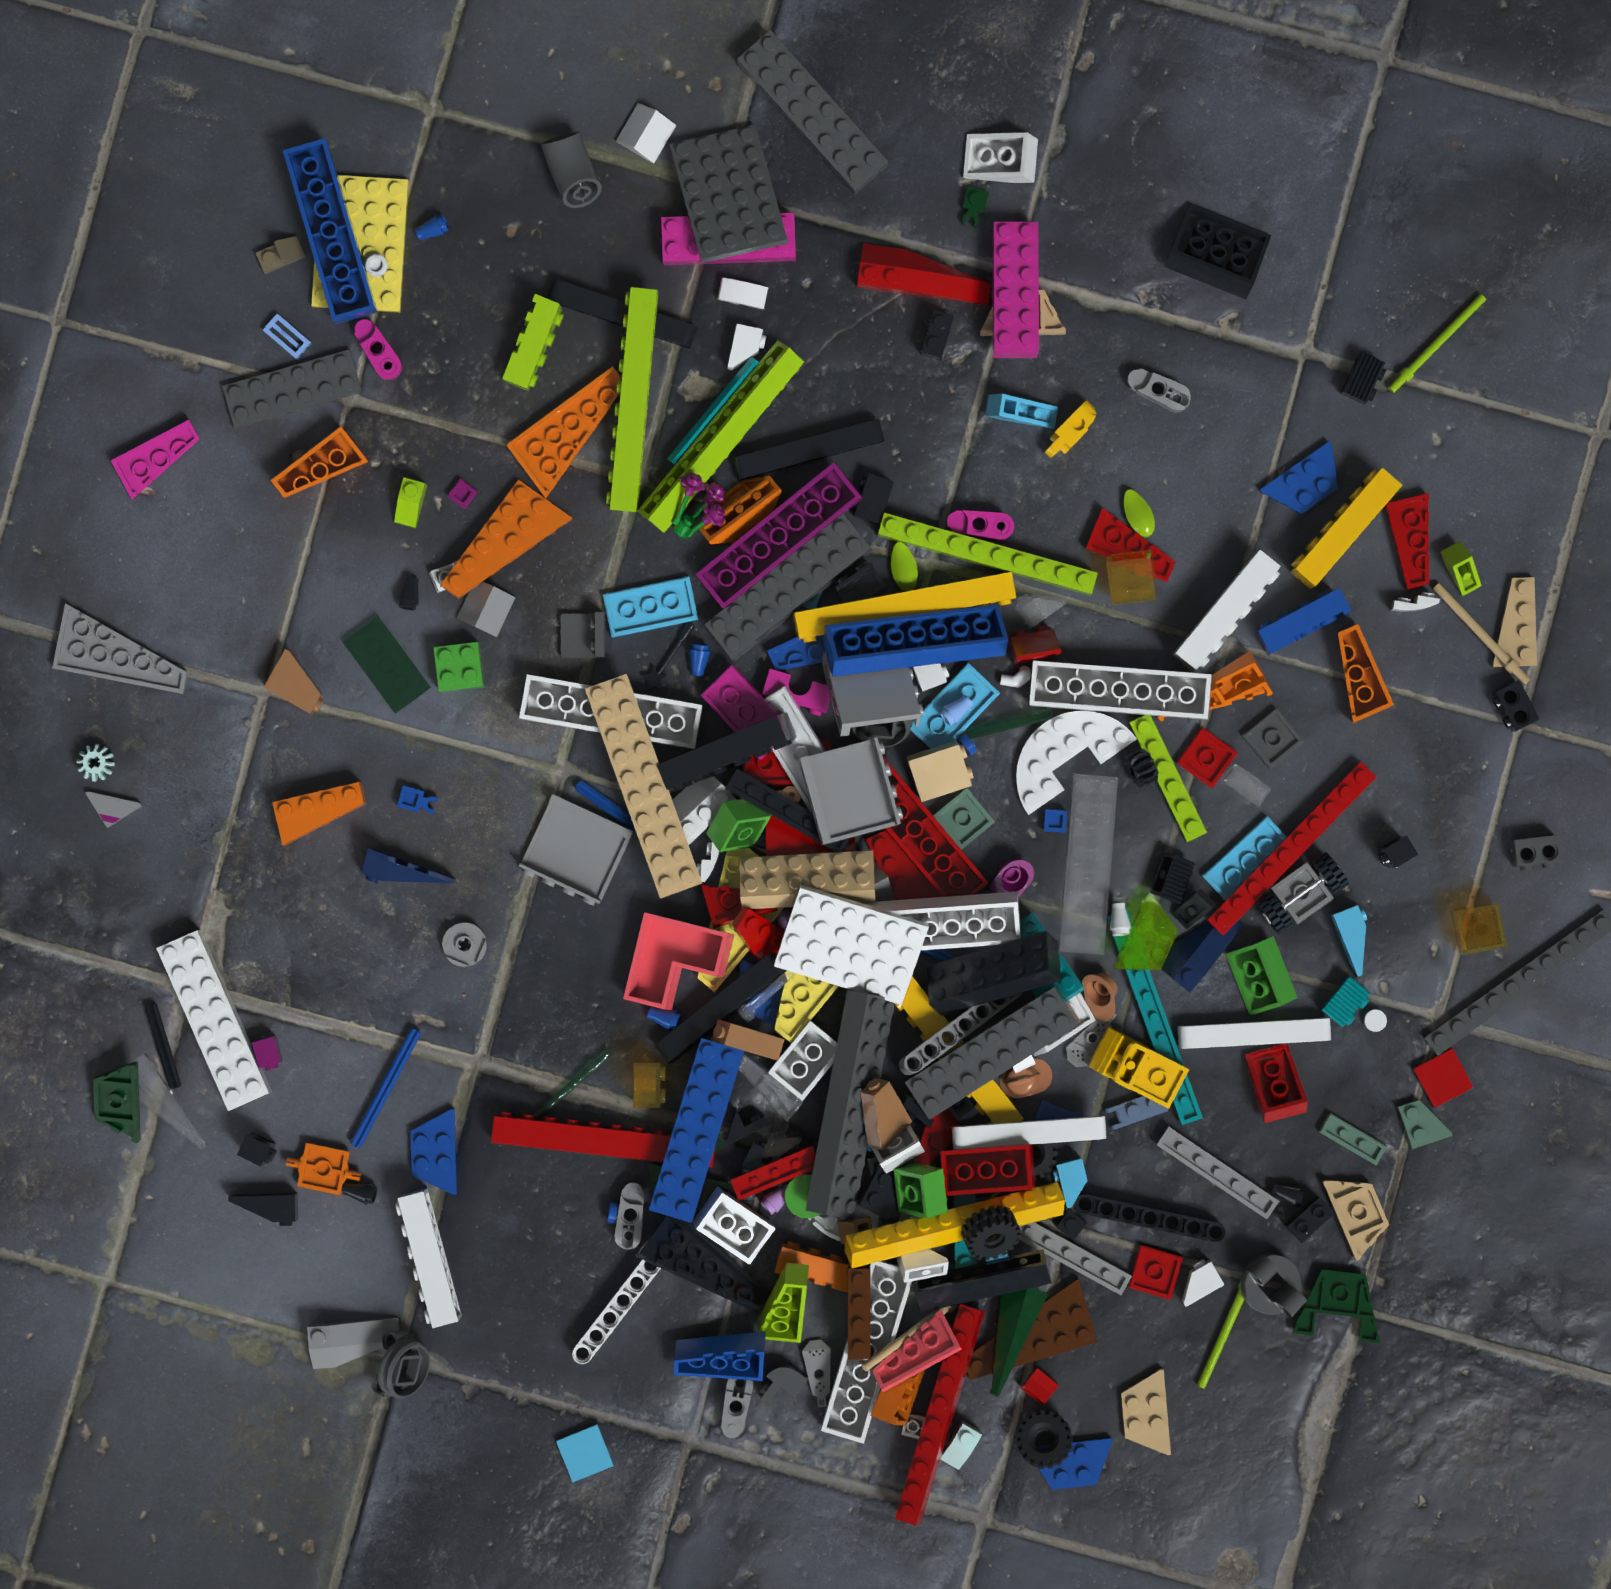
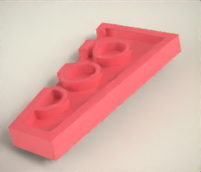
(925, 1348)

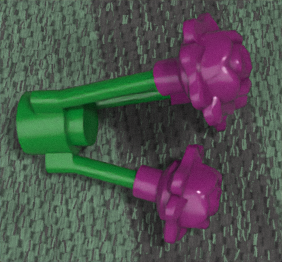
(684, 525)

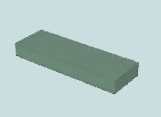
(1352, 1139)

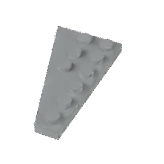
(100, 652)

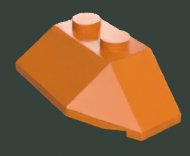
(744, 508)

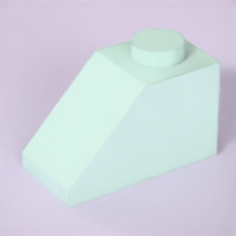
(961, 1445)

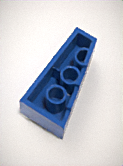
(1303, 621)
(722, 1356)

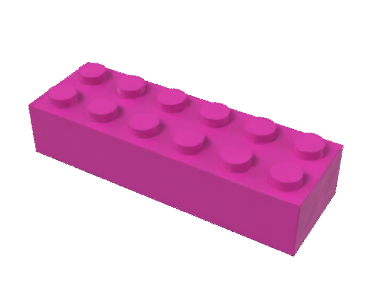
(681, 249)
(1015, 290)

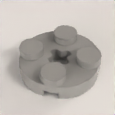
(453, 950)

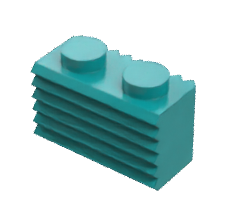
(1345, 1002)

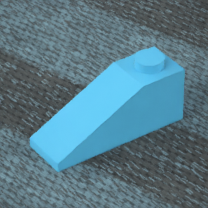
(1021, 411)
(1352, 931)

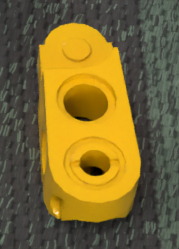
(1072, 429)

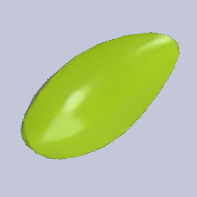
(1138, 513)
(904, 567)

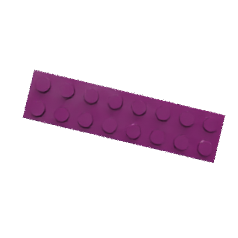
(779, 535)

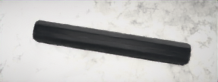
(163, 1046)

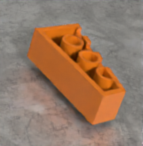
(324, 461)
(1363, 680)
(314, 810)
(821, 1268)
(897, 1402)

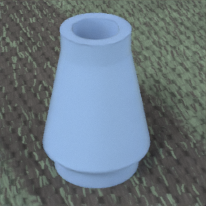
(956, 710)

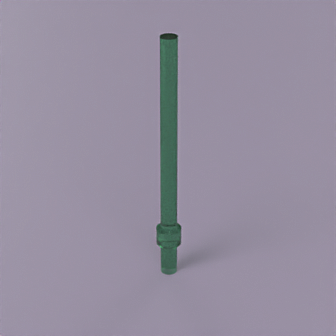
(593, 1066)

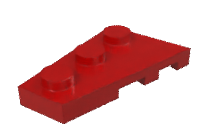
(758, 933)

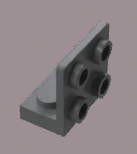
(583, 635)

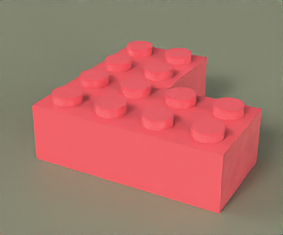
(665, 949)

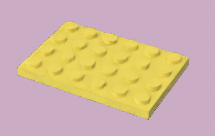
(379, 223)

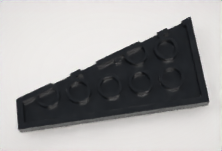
(694, 1257)

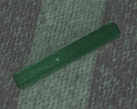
(1009, 723)

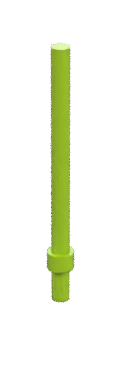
(1407, 374)
(1221, 1339)

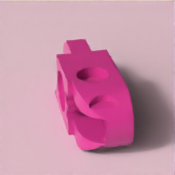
(368, 335)
(961, 523)

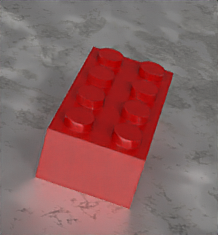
(988, 1170)

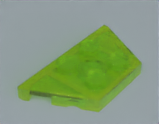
(1148, 939)

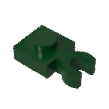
(975, 203)

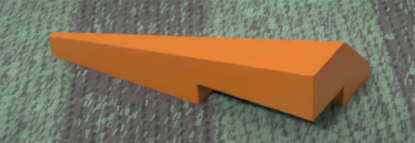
(1237, 681)

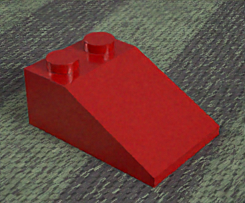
(1034, 646)
(1276, 1083)

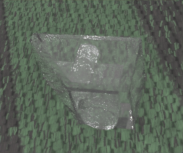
(1037, 608)
(1246, 785)

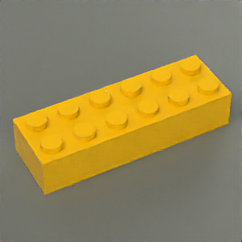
(1345, 529)

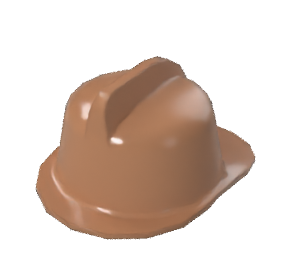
(1100, 995)
(1028, 1081)

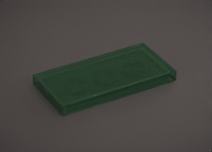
(387, 665)

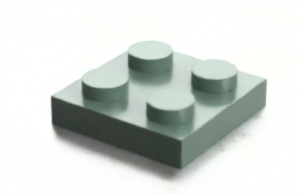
(964, 818)

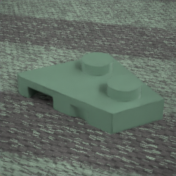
(1421, 1124)

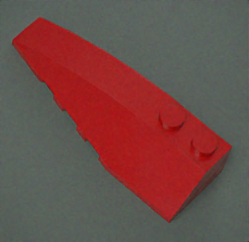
(916, 275)

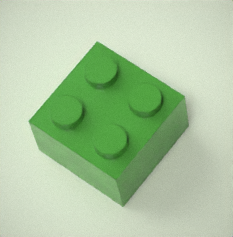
(459, 667)
(737, 825)
(920, 1190)

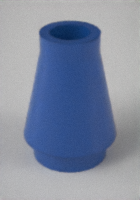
(433, 227)
(699, 656)
(667, 1018)

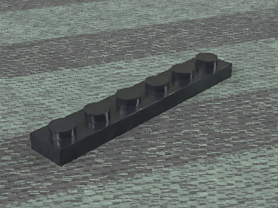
(778, 807)

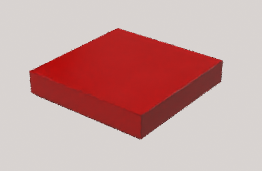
(1206, 757)
(1443, 1078)
(1155, 1272)

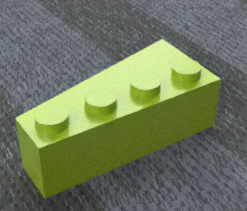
(533, 343)
(785, 1306)

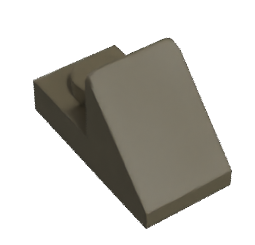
(281, 254)

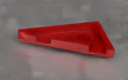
(936, 1137)

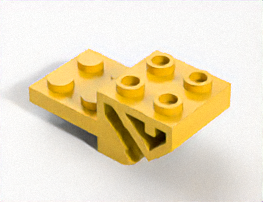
(1138, 1067)

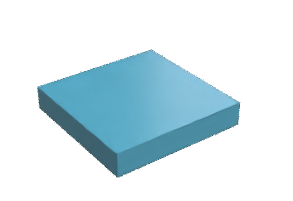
(585, 1453)

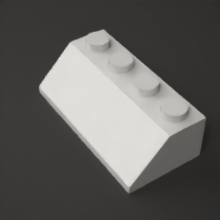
(699, 805)

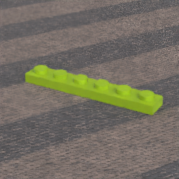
(1168, 778)

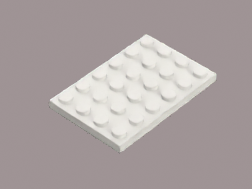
(851, 944)

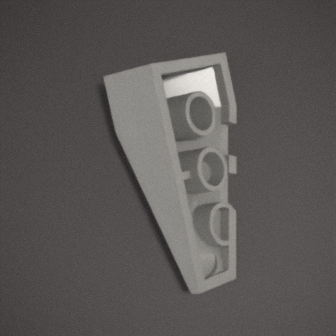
(344, 1341)

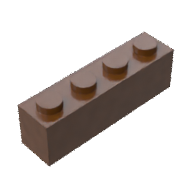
(859, 1312)

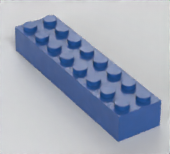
(330, 231)
(915, 640)
(696, 1130)

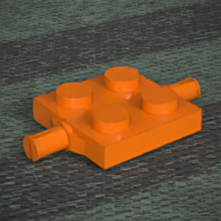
(323, 1168)

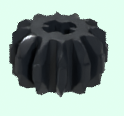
(1141, 768)

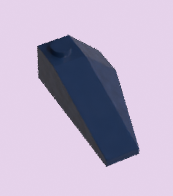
(391, 868)
(1196, 953)

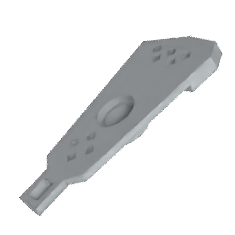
(1083, 1044)
(818, 1362)

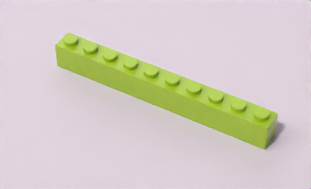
(633, 399)
(723, 432)
(987, 554)

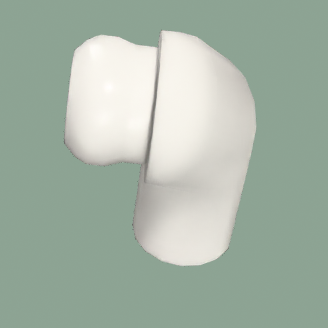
(1018, 679)

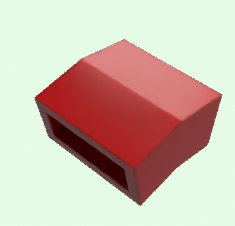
(1039, 1386)

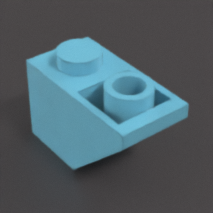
(1072, 1179)

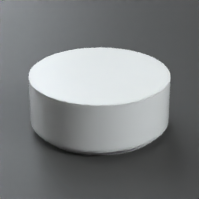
(376, 265)
(1375, 1020)

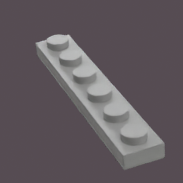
(1217, 1172)
(1075, 1257)

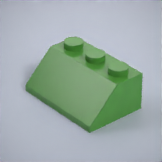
(1261, 976)

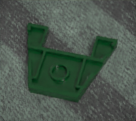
(1342, 1295)

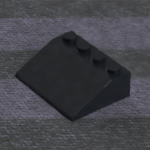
(1218, 251)

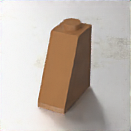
(294, 684)
(747, 1039)
(882, 1113)

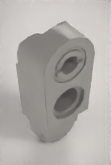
(1142, 381)
(631, 1197)
(734, 1421)

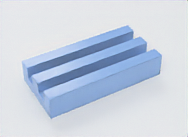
(301, 349)

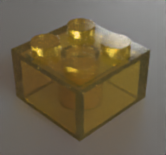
(1131, 577)
(1478, 928)
(648, 1084)

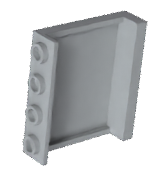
(872, 697)
(850, 791)
(575, 850)

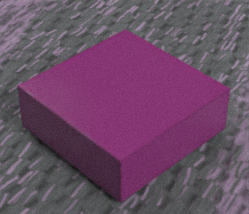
(462, 493)

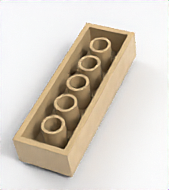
(777, 879)

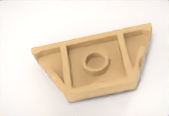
(1048, 320)
(1357, 1213)
(1146, 1413)

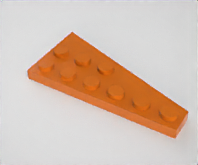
(557, 438)
(511, 531)

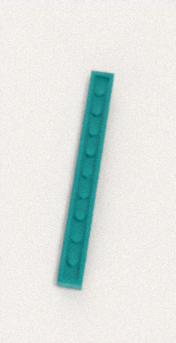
(1160, 1032)

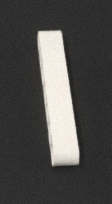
(1254, 1033)
(1029, 1132)
(614, 1307)

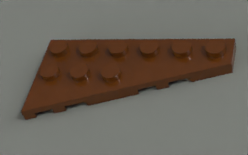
(1059, 1327)

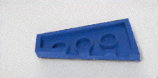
(797, 653)

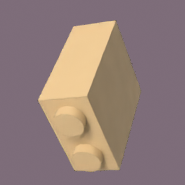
(940, 770)

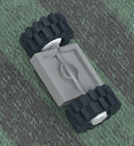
(1302, 893)

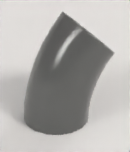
(572, 169)

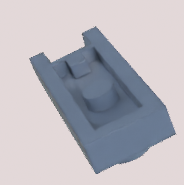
(1134, 1111)

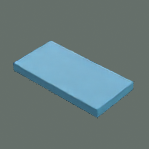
(650, 607)
(967, 682)
(1244, 858)

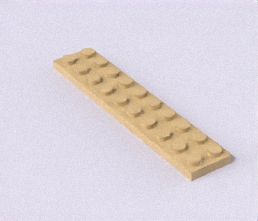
(643, 786)

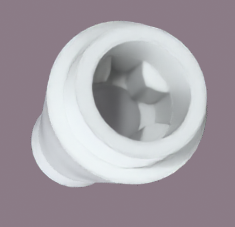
(1119, 922)

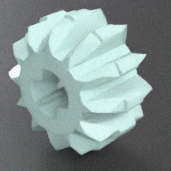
(95, 771)

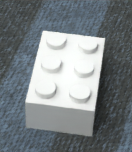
(805, 1060)
(733, 1225)

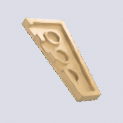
(1519, 624)

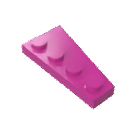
(149, 460)

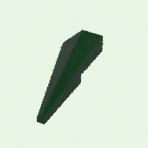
(1015, 1321)

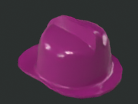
(1012, 877)

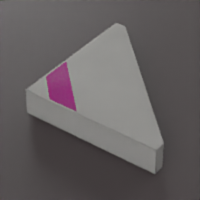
(112, 808)

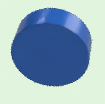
(969, 746)
(612, 1212)

